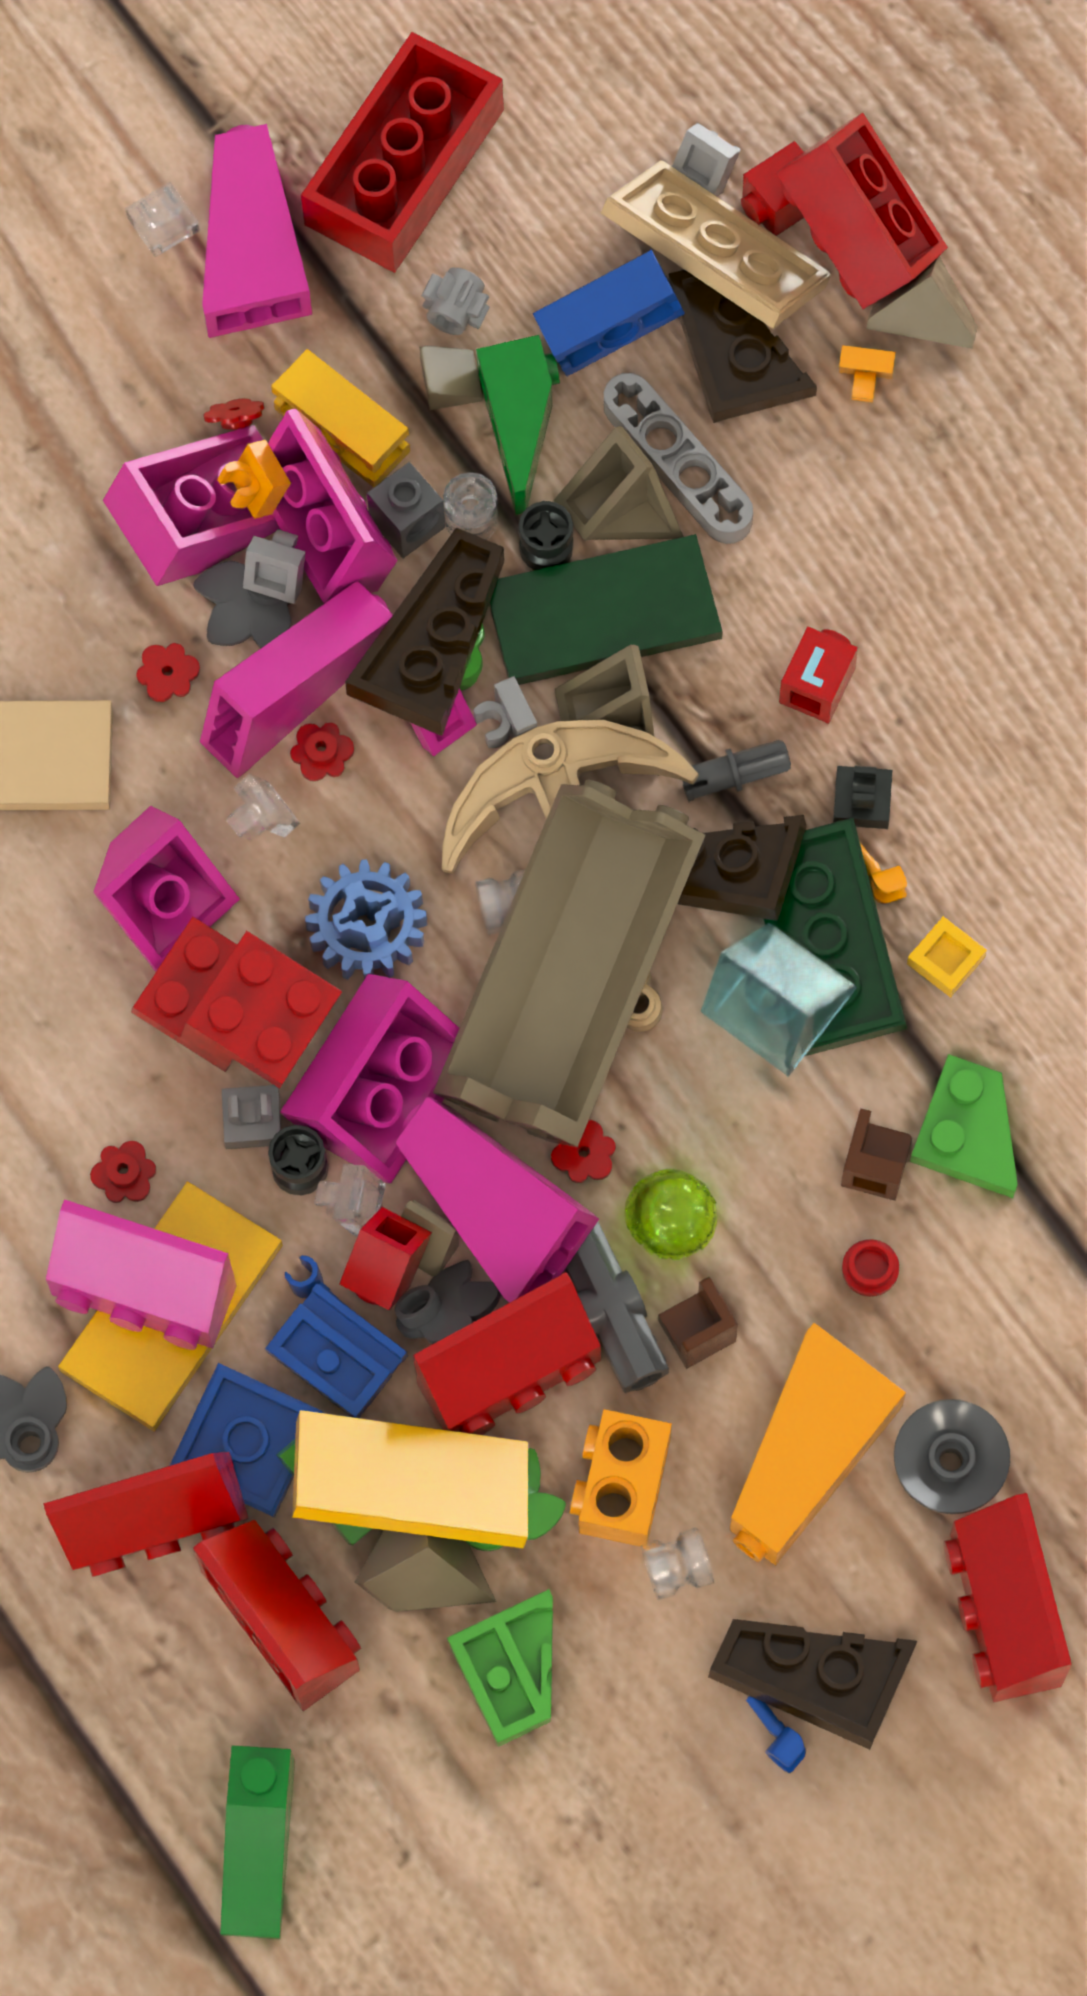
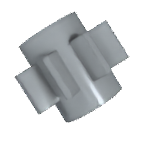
(455, 301)

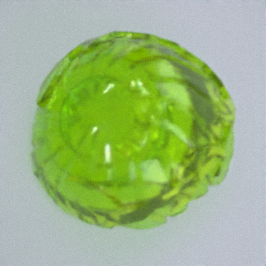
(671, 1214)

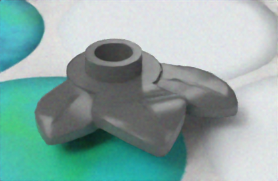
(238, 610)
(445, 1304)
(31, 1413)

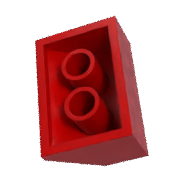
(862, 211)
(508, 1358)
(148, 1513)
(1008, 1600)
(279, 1611)

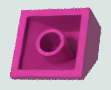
(158, 881)

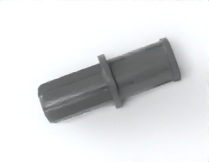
(738, 769)

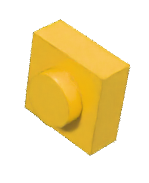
(946, 956)

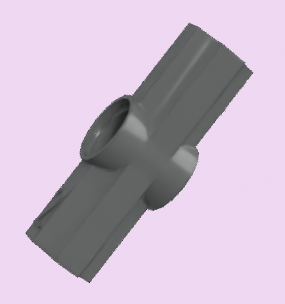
(616, 1313)

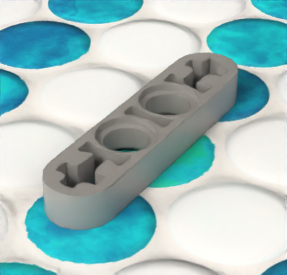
(683, 454)

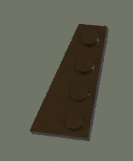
(430, 638)

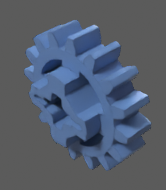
(348, 931)

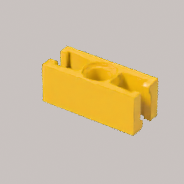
(353, 424)

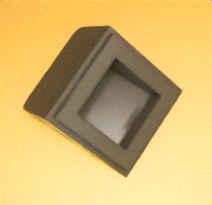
(449, 376)
(442, 1241)

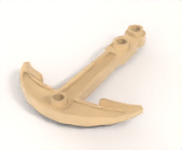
(577, 749)

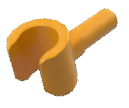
(886, 884)

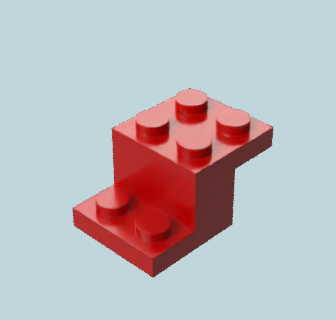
(236, 1002)

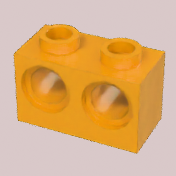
(634, 1479)

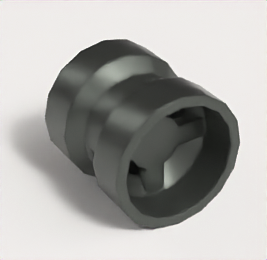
(545, 524)
(294, 1148)

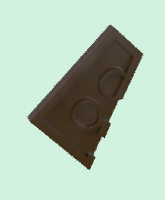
(735, 353)
(745, 868)
(818, 1677)

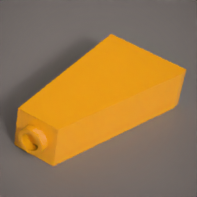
(815, 1438)

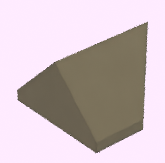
(926, 310)
(619, 495)
(609, 692)
(423, 1573)

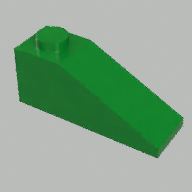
(518, 398)
(256, 1841)

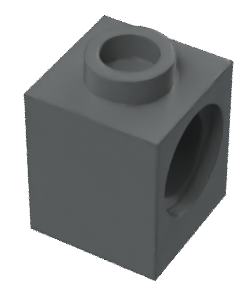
(406, 509)

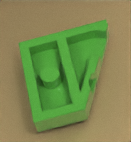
(968, 1128)
(510, 1666)

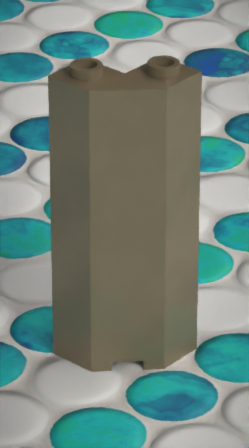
(570, 963)

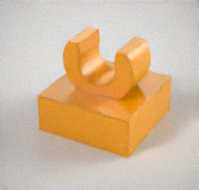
(866, 366)
(257, 478)

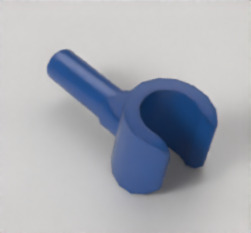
(303, 1288)
(788, 1746)

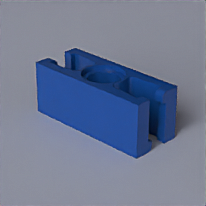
(608, 313)

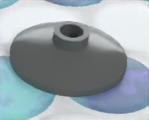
(956, 1429)

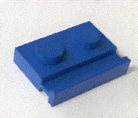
(336, 1352)

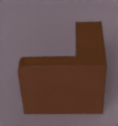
(875, 1158)
(699, 1324)

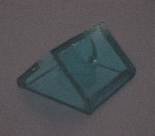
(774, 996)

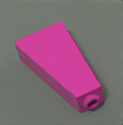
(252, 248)
(290, 678)
(498, 1204)

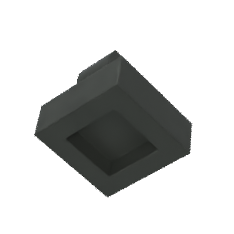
(863, 795)

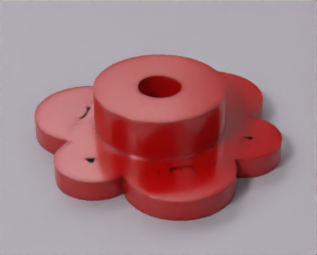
(235, 413)
(159, 661)
(317, 763)
(595, 1165)
(132, 1184)

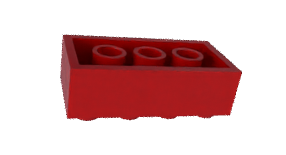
(403, 152)

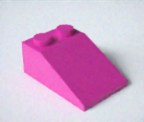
(180, 512)

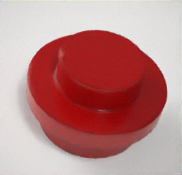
(870, 1267)

